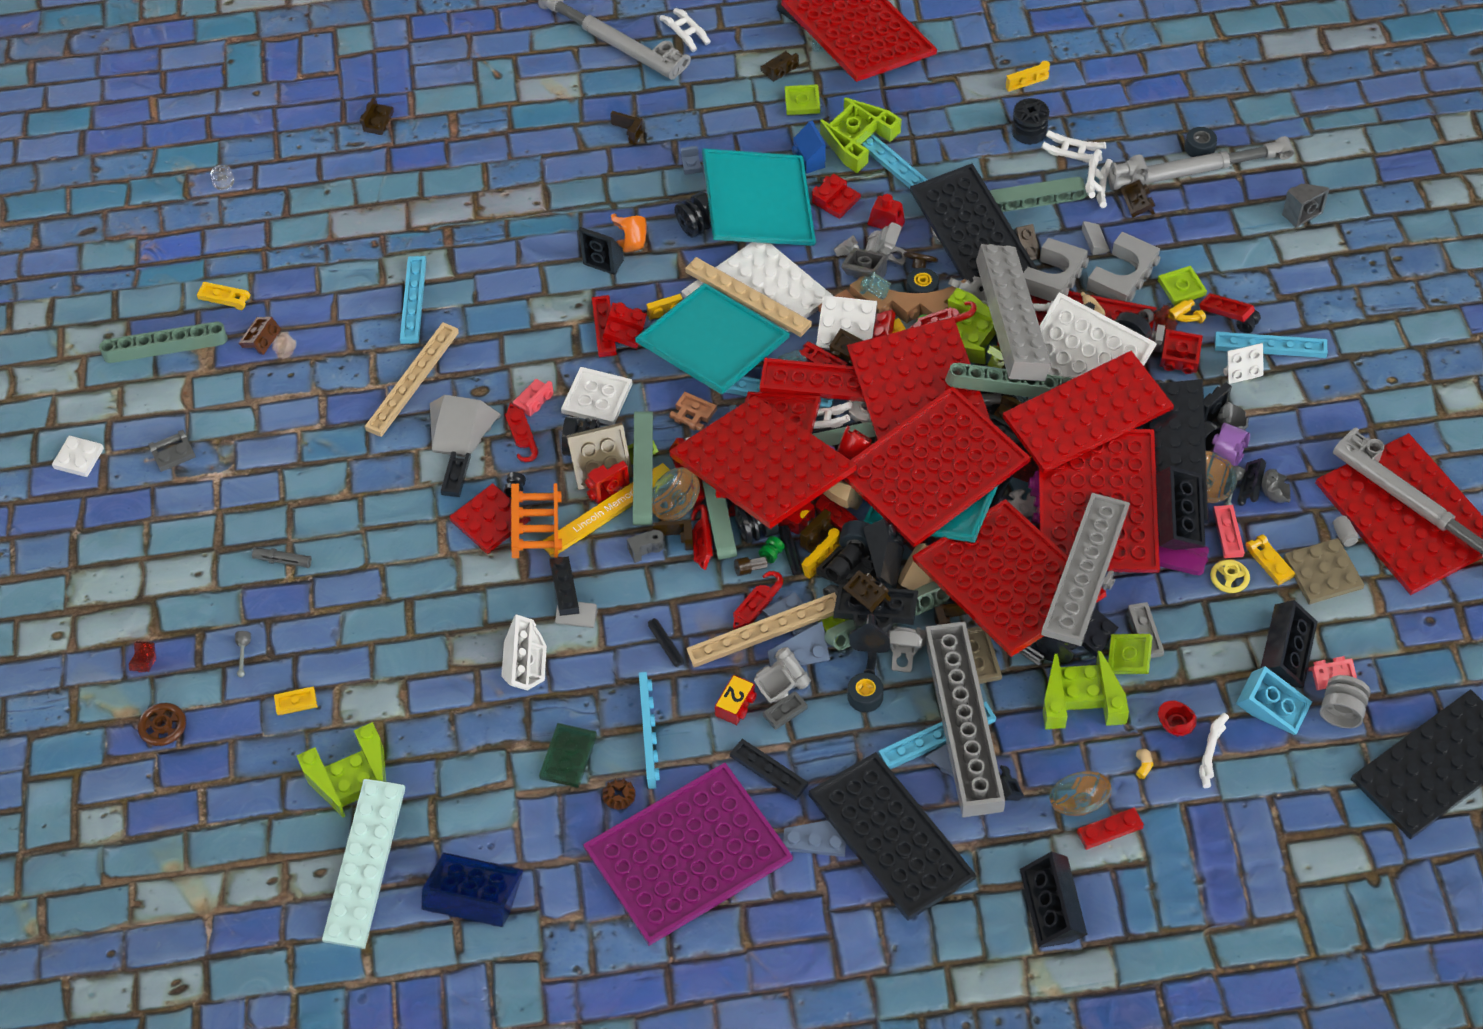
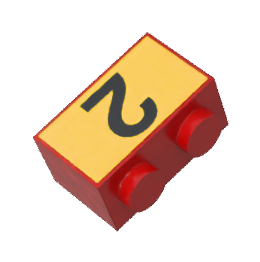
(735, 700)

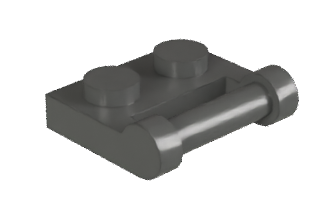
(174, 455)

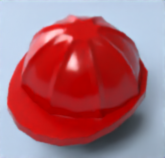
(1177, 718)

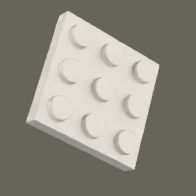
(849, 314)
(596, 396)

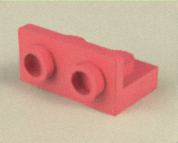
(534, 396)
(1323, 672)

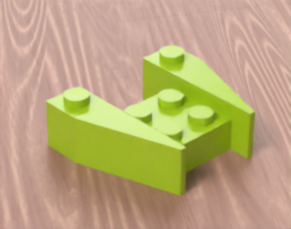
(853, 127)
(975, 331)
(1084, 689)
(342, 781)

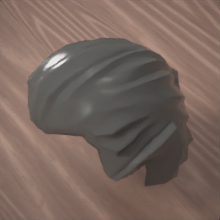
(1232, 415)
(1274, 486)

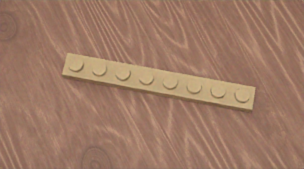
(748, 297)
(411, 379)
(762, 630)

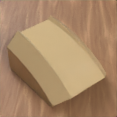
(844, 495)
(912, 575)

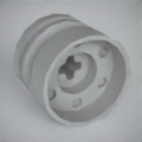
(1345, 701)

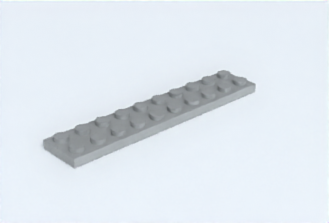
(1085, 569)

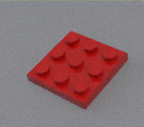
(486, 518)

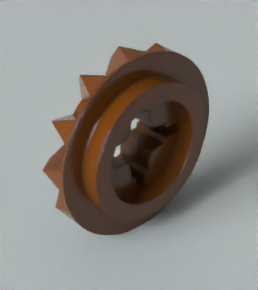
(619, 802)

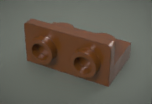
(260, 334)

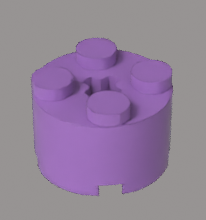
(1231, 443)

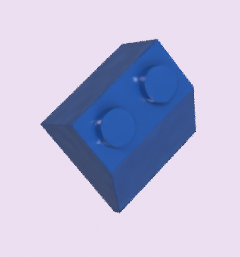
(810, 146)

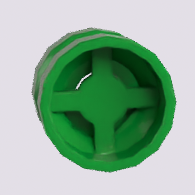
(771, 549)

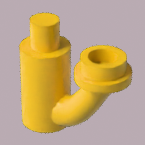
(1178, 312)

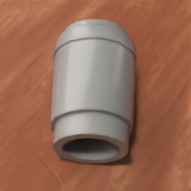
(1345, 531)

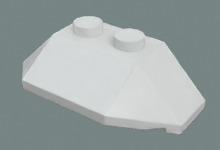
(523, 654)

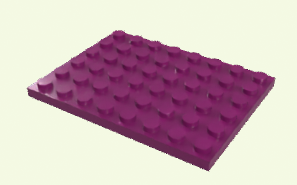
(687, 853)

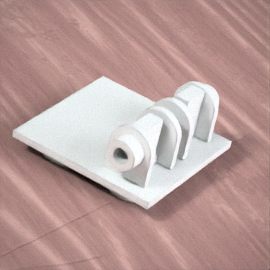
(1244, 363)

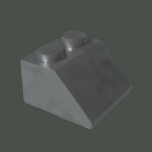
(1304, 203)
(864, 263)

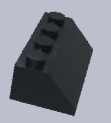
(1180, 509)
(1289, 642)
(1053, 900)

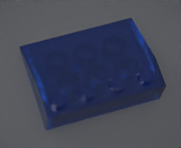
(471, 889)

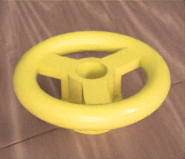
(1231, 572)

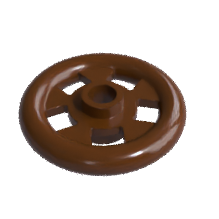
(160, 709)

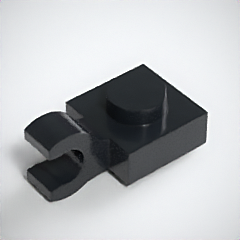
(1010, 785)

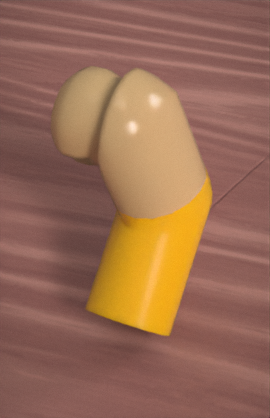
(1146, 761)

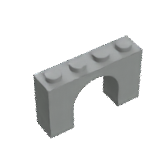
(1061, 255)
(1123, 287)

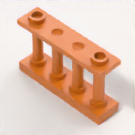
(518, 513)

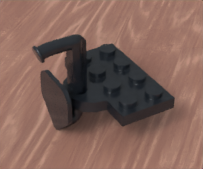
(872, 626)
(1095, 640)

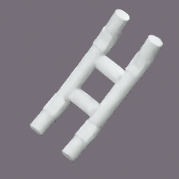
(684, 18)
(1083, 145)
(1091, 185)
(834, 410)
(1206, 769)

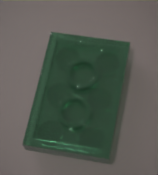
(568, 755)

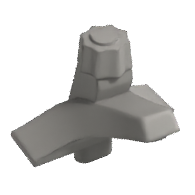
(846, 246)

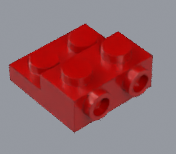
(835, 196)
(624, 324)
(1181, 351)
(605, 483)

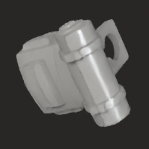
(885, 241)
(907, 642)
(782, 676)

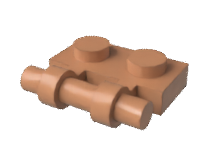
(695, 407)

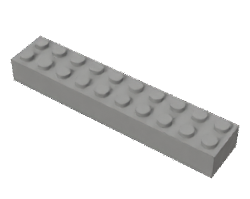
(1012, 313)
(964, 720)

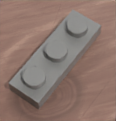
(1144, 624)

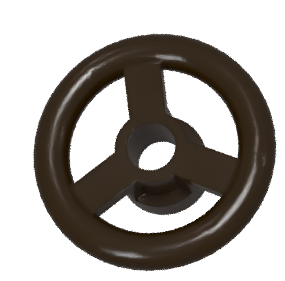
(920, 260)

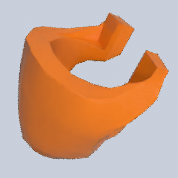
(634, 230)

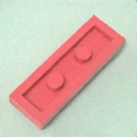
(1228, 531)

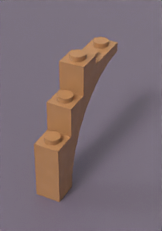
(906, 305)

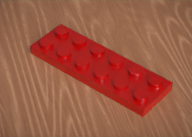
(810, 379)

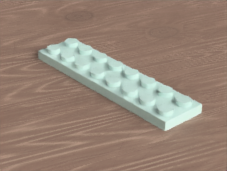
(364, 864)

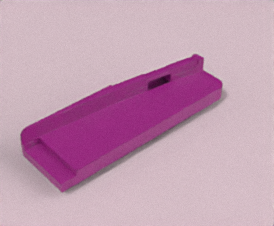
(1187, 561)

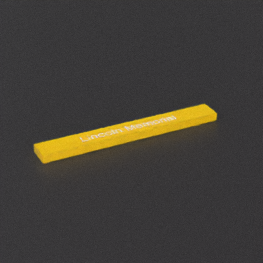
(599, 514)

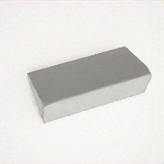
(1094, 238)
(585, 618)

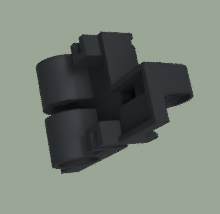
(844, 564)

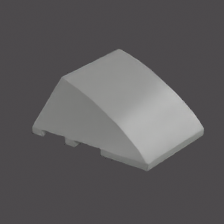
(459, 424)

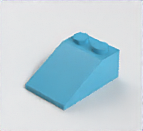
(1273, 701)

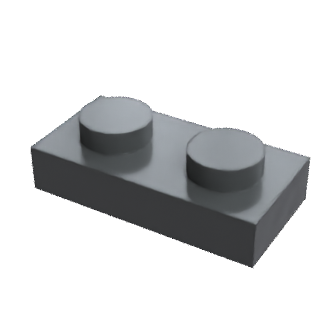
(785, 710)

